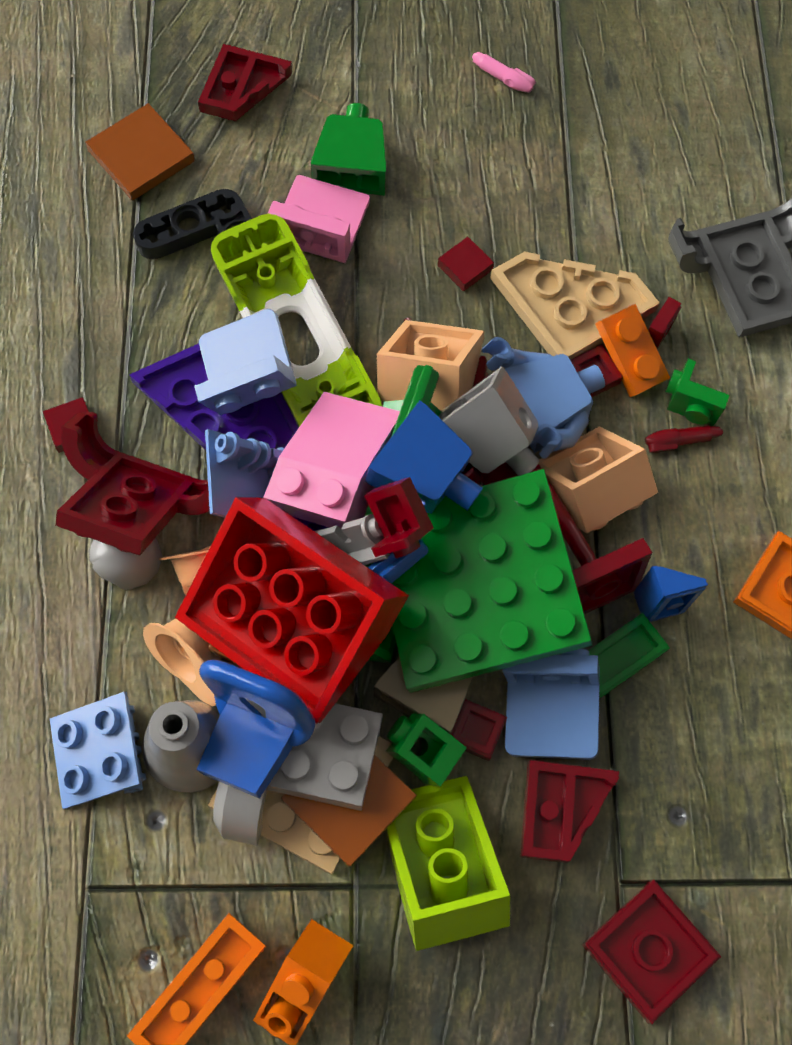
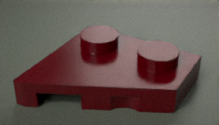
(241, 81)
(561, 808)

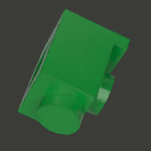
(438, 752)

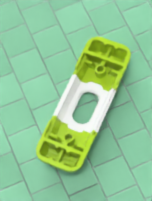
(270, 272)

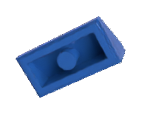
(667, 592)

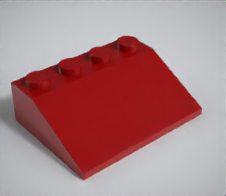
(289, 603)

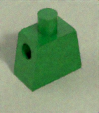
(351, 152)

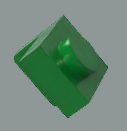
(693, 400)

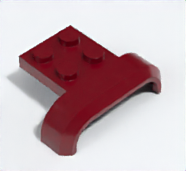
(124, 496)

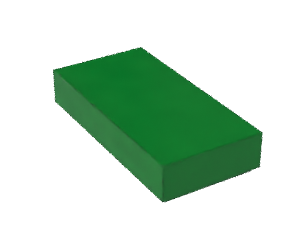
(627, 652)

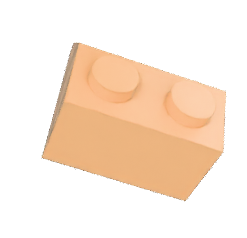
(447, 349)
(600, 478)

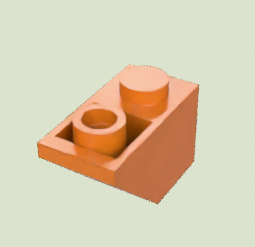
(302, 982)

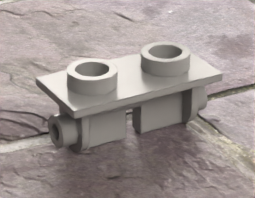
(356, 538)

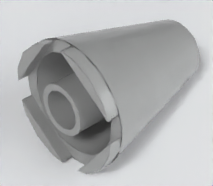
(177, 742)

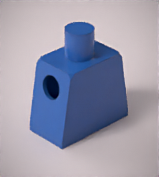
(428, 455)

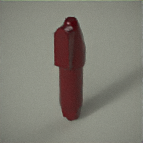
(671, 438)

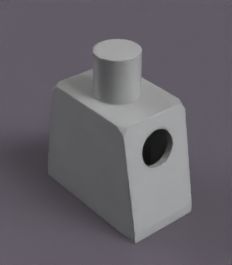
(494, 424)

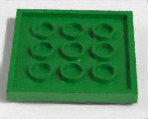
(489, 588)

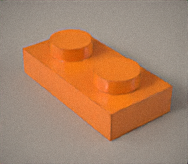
(632, 350)

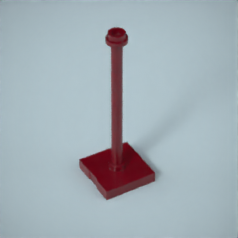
(603, 578)

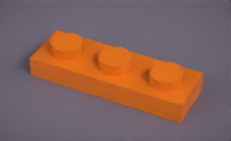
(199, 986)

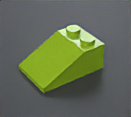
(447, 867)

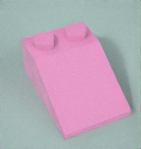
(328, 460)

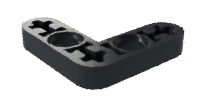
(194, 209)

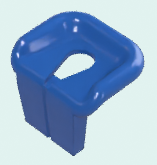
(244, 744)

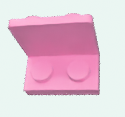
(323, 216)

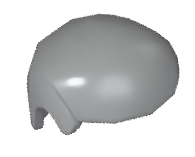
(125, 568)

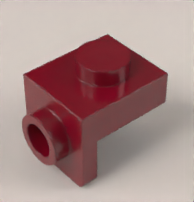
(399, 517)

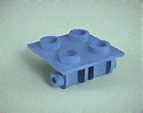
(237, 468)
(97, 751)

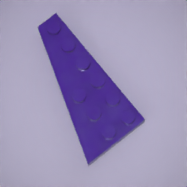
(172, 389)

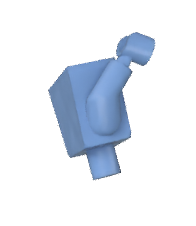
(551, 390)

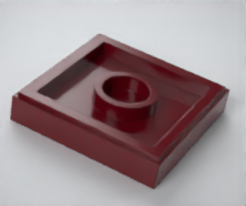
(651, 951)

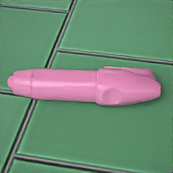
(510, 77)

